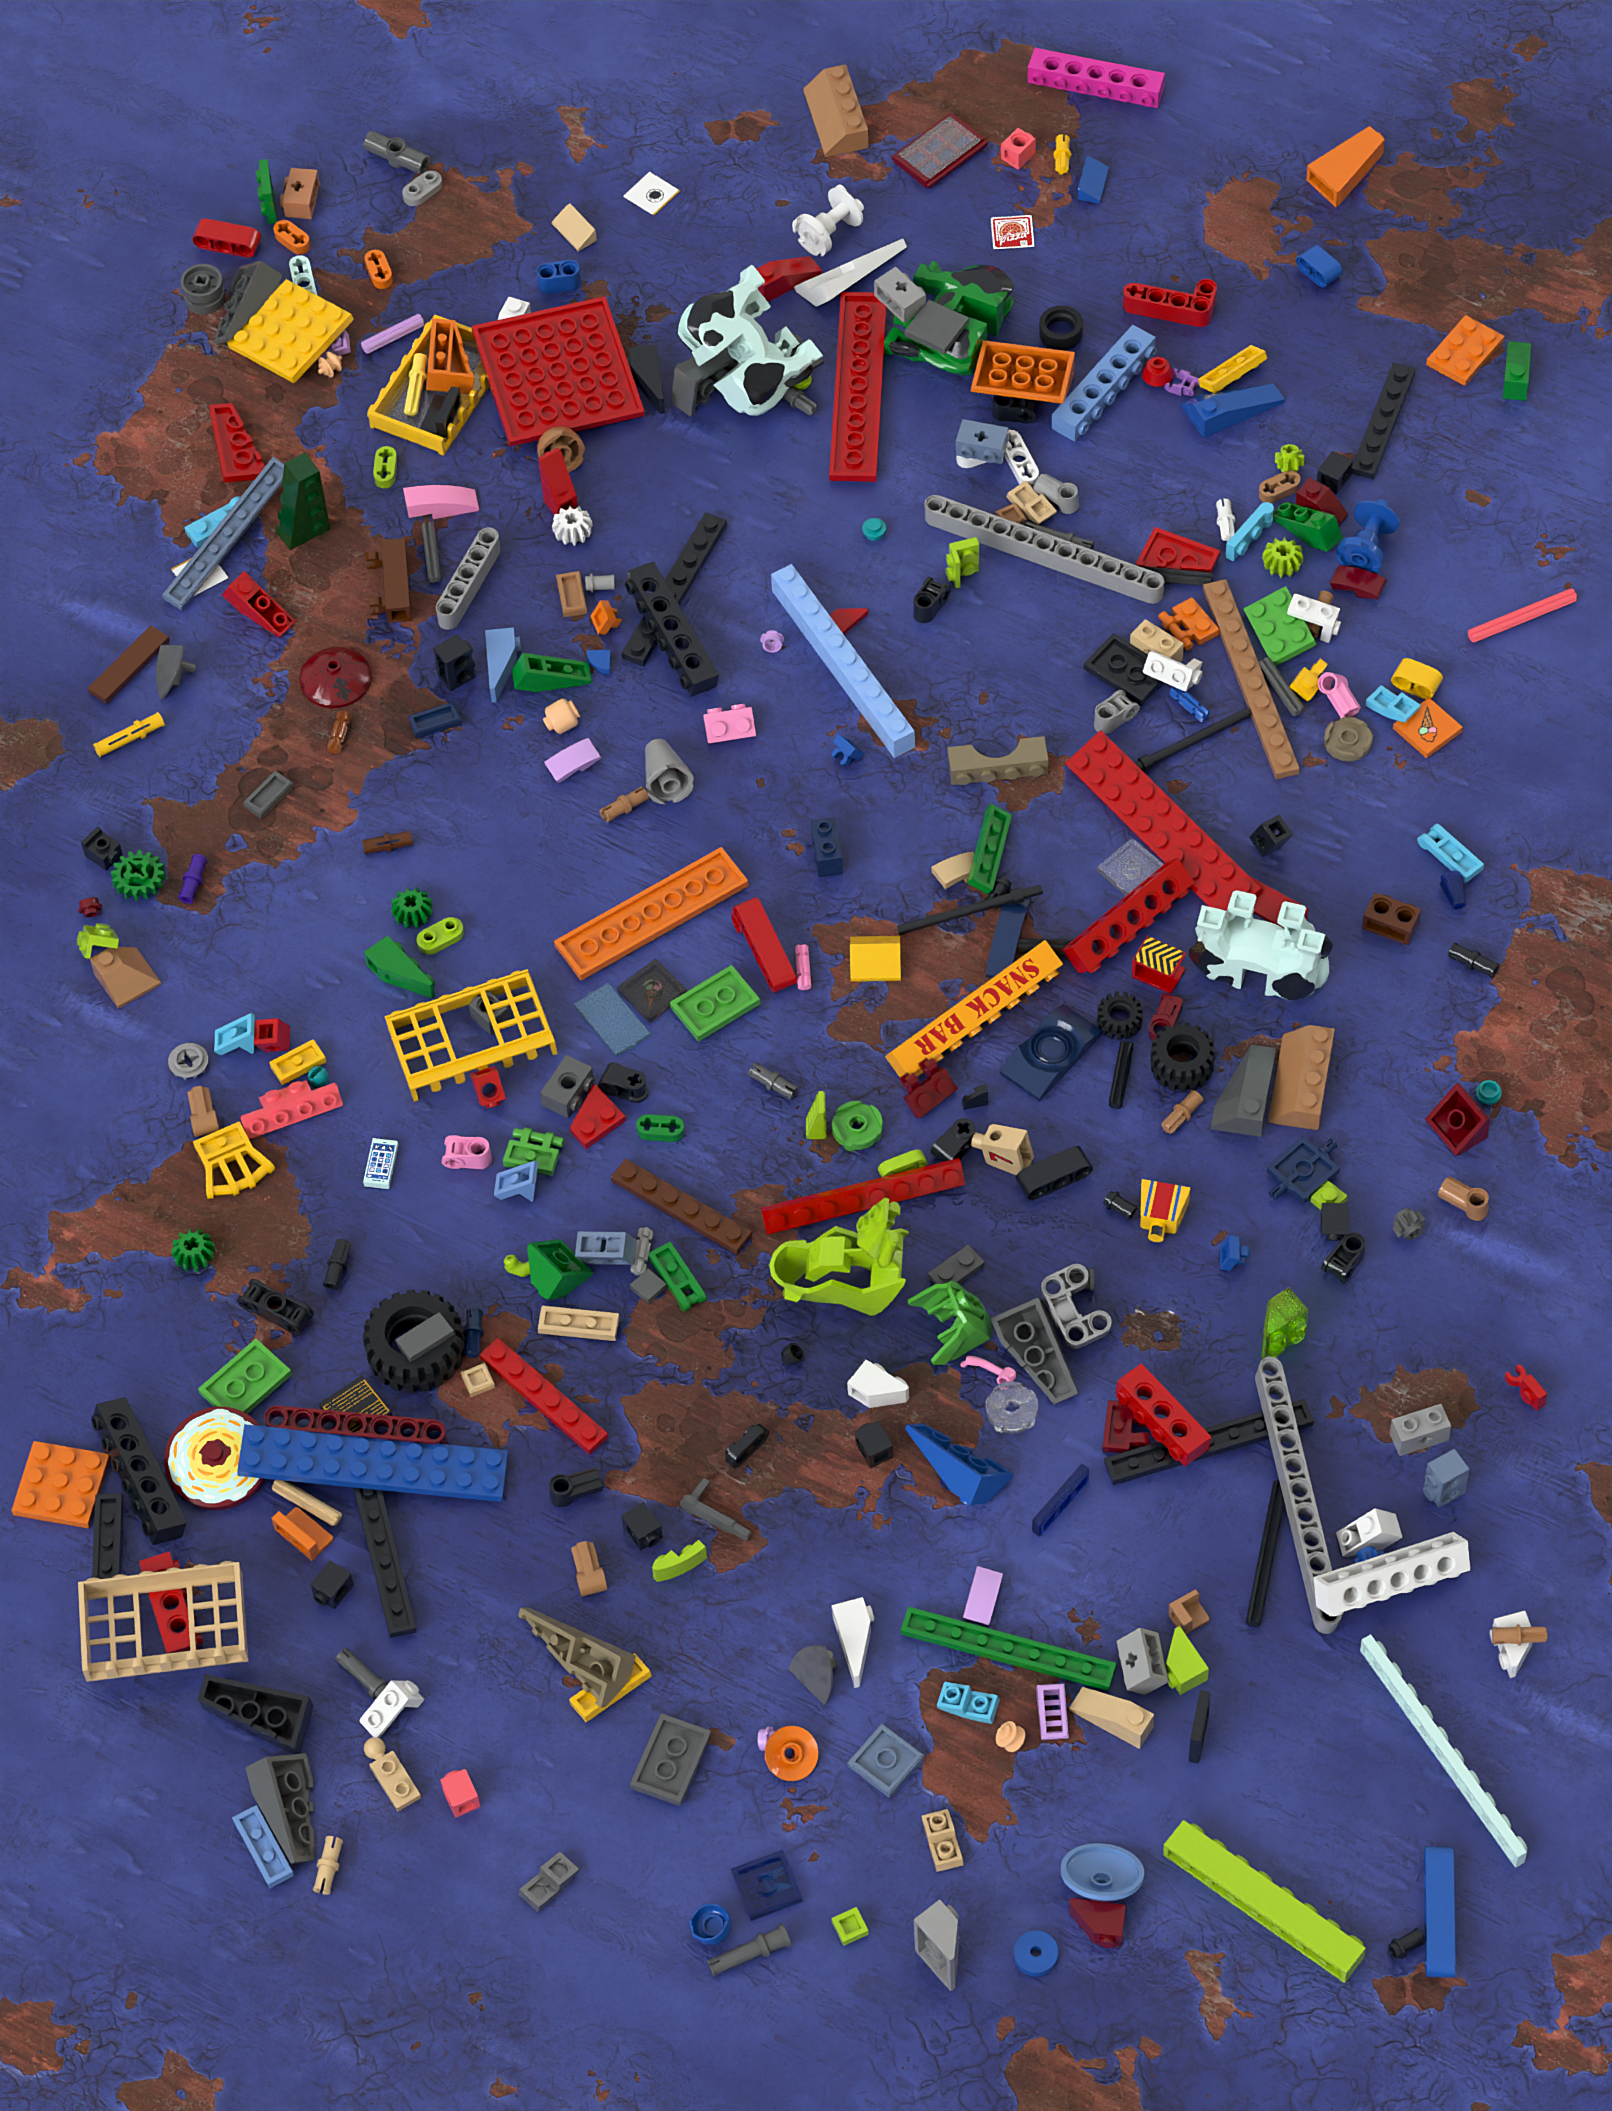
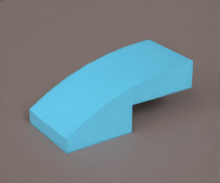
(1392, 706)

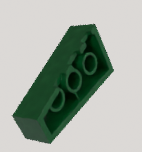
(303, 503)

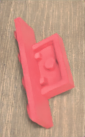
(290, 1106)

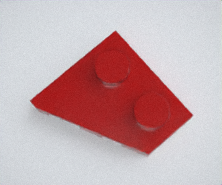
(596, 1118)

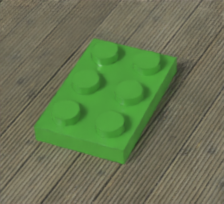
(1277, 631)
(715, 1003)
(246, 1379)

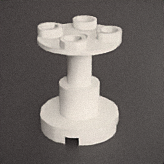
(815, 231)

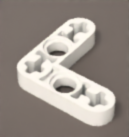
(1017, 467)

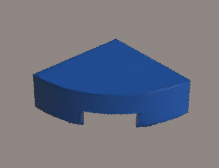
(600, 660)

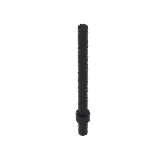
(1147, 762)
(1017, 896)

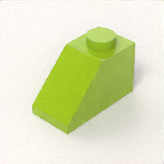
(1184, 1664)

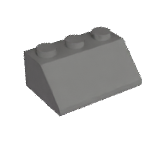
(938, 1942)

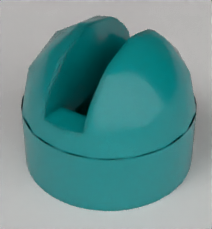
(321, 1077)

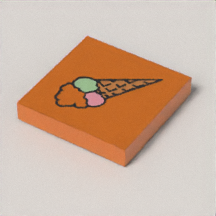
(1428, 728)

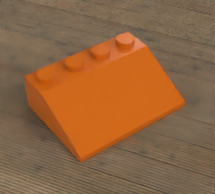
(1024, 372)

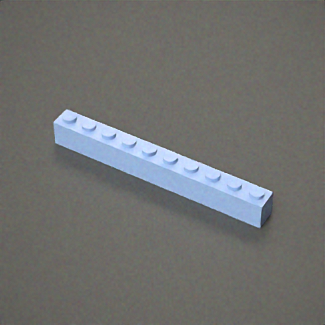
(843, 661)

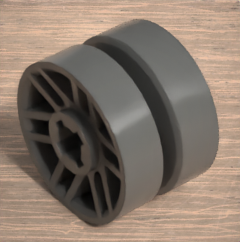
(203, 289)

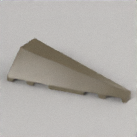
(594, 1662)

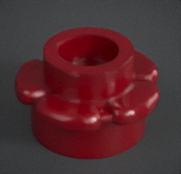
(89, 907)

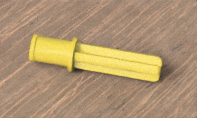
(417, 377)

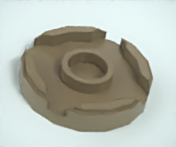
(1348, 739)

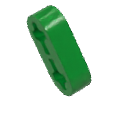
(660, 1128)

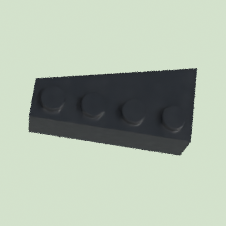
(263, 1711)

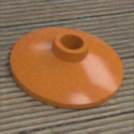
(804, 1753)

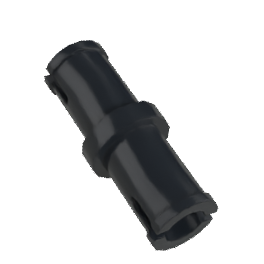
(1473, 960)

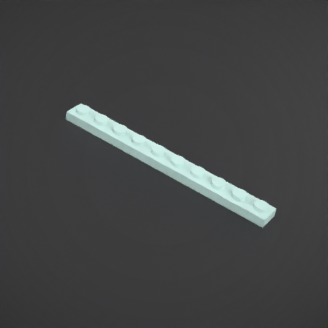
(1449, 1758)

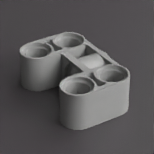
(1064, 1311)

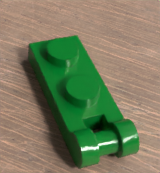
(676, 1276)

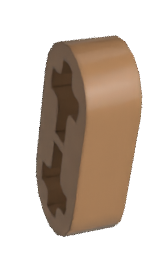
(1279, 487)

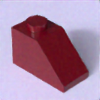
(1320, 498)
(1099, 1920)

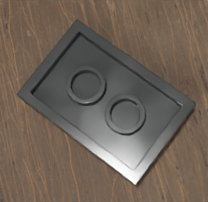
(670, 1759)

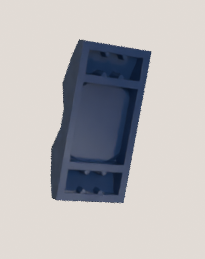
(1050, 1051)

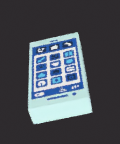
(380, 1163)

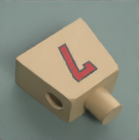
(1005, 1148)

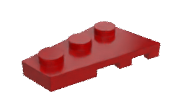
(1177, 552)

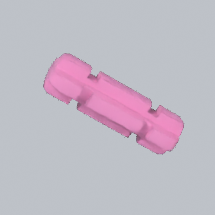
(803, 967)

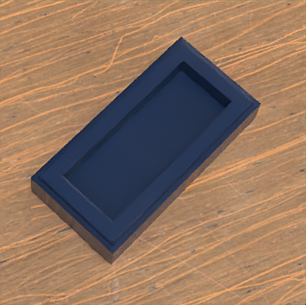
(434, 720)

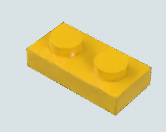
(297, 1062)

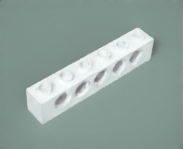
(1391, 1574)

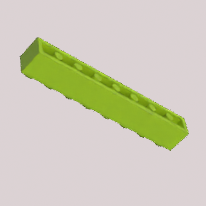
(1264, 1901)

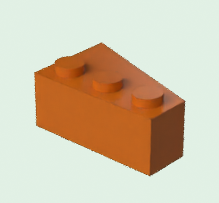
(447, 359)

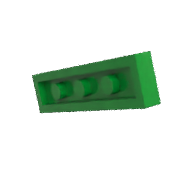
(989, 849)

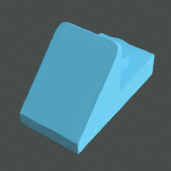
(236, 1034)

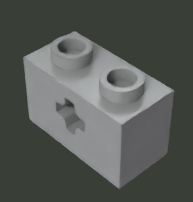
(899, 294)
(1420, 1429)
(1142, 1661)

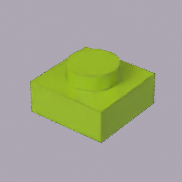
(1328, 1194)
(850, 1926)

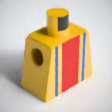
(1162, 1208)

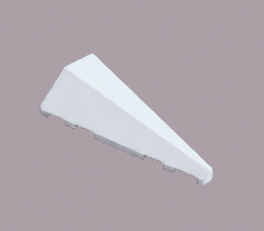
(831, 283)

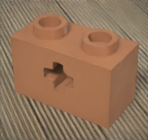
(300, 193)

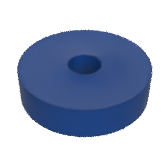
(1033, 1965)

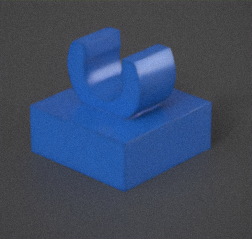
(847, 748)
(1232, 1253)

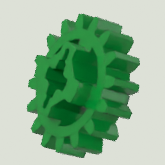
(137, 875)

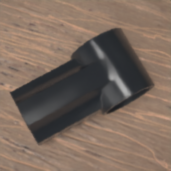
(577, 1486)

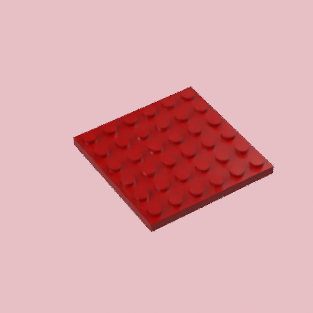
(557, 370)

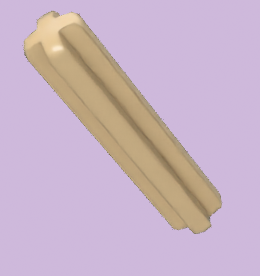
(307, 1502)

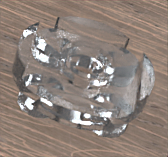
(1009, 1421)

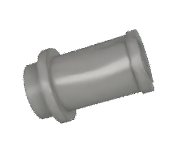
(599, 582)

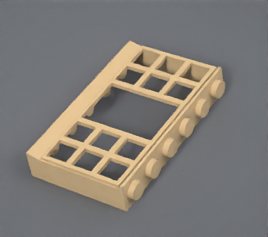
(160, 1581)

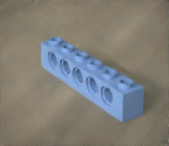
(1104, 383)

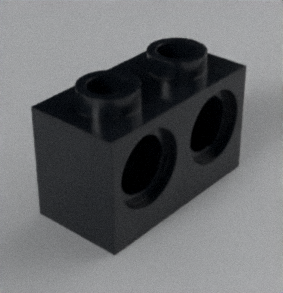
(454, 662)

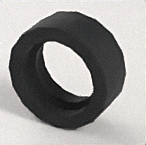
(1061, 341)

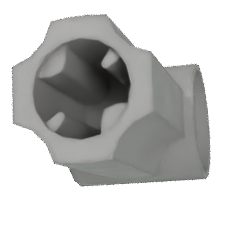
(1060, 493)

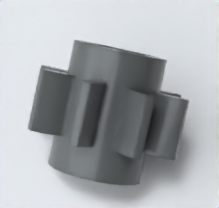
(1408, 1224)

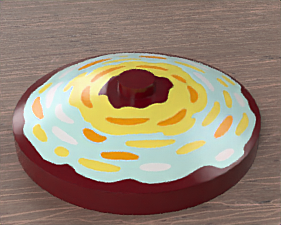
(205, 1459)

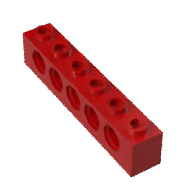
(1080, 949)

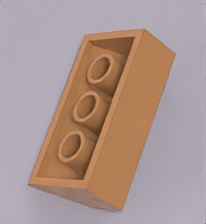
(836, 112)
(1301, 1077)

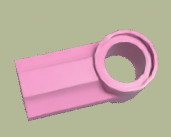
(1340, 695)

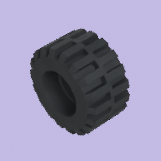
(1182, 1040)

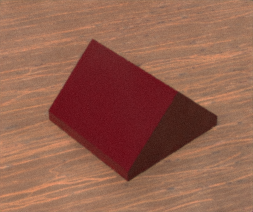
(1459, 1121)

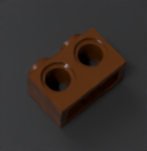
(1390, 922)

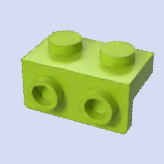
(96, 935)

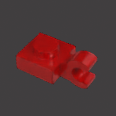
(1530, 1389)

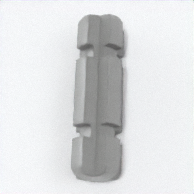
(642, 1249)

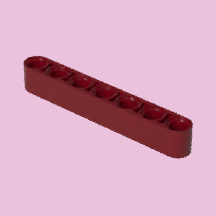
(370, 1423)

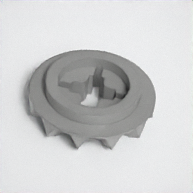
(196, 1054)

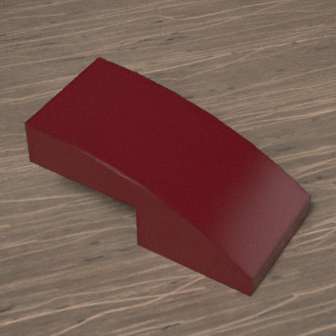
(1362, 582)

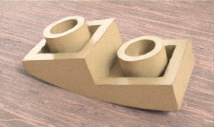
(942, 1840)

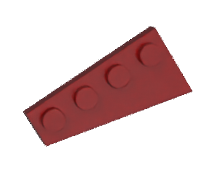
(234, 446)

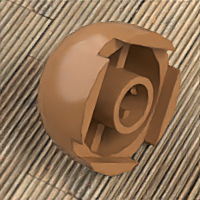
(567, 441)

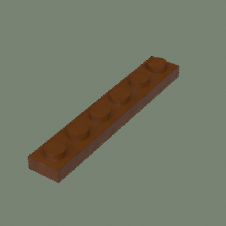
(681, 1206)

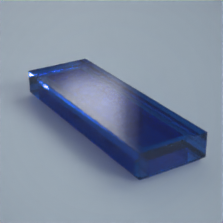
(1060, 1500)

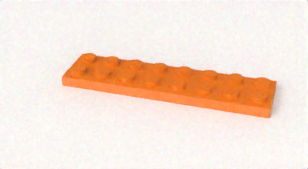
(651, 913)

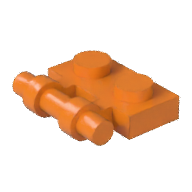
(1193, 619)

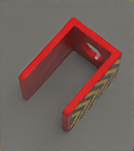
(1158, 965)

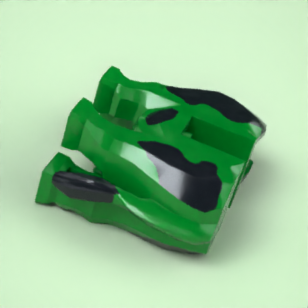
(975, 292)

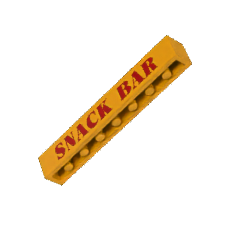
(975, 1009)

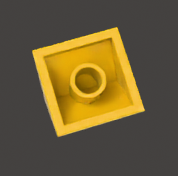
(875, 958)

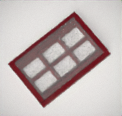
(939, 150)

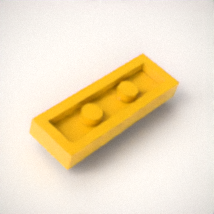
(1232, 369)
(585, 1702)

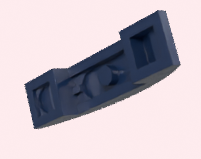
(1007, 936)

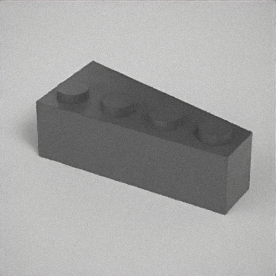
(695, 383)

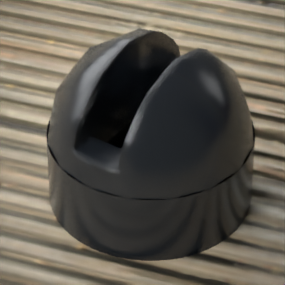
(792, 1354)

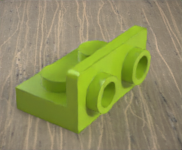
(962, 559)

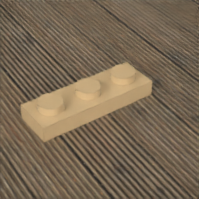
(578, 1323)

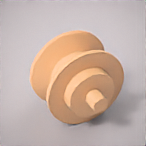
(329, 364)
(1010, 1736)

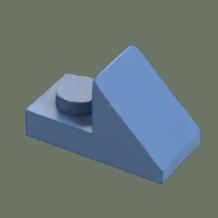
(517, 1181)

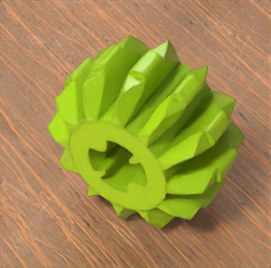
(1282, 557)

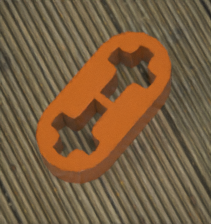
(295, 234)
(375, 270)

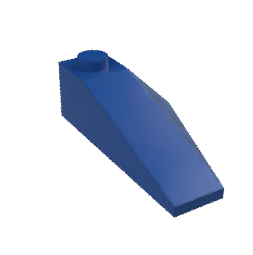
(1226, 408)
(962, 1472)

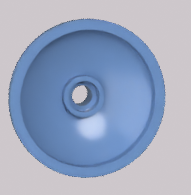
(1102, 1872)

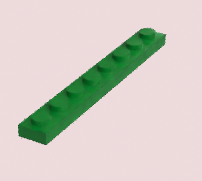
(1008, 1648)

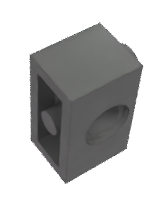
(568, 1073)

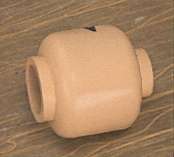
(561, 716)

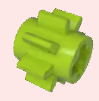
(1289, 458)

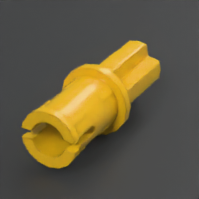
(1062, 154)

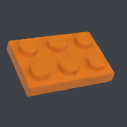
(1465, 350)

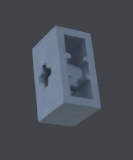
(982, 441)

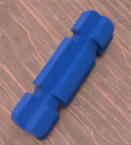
(1190, 703)

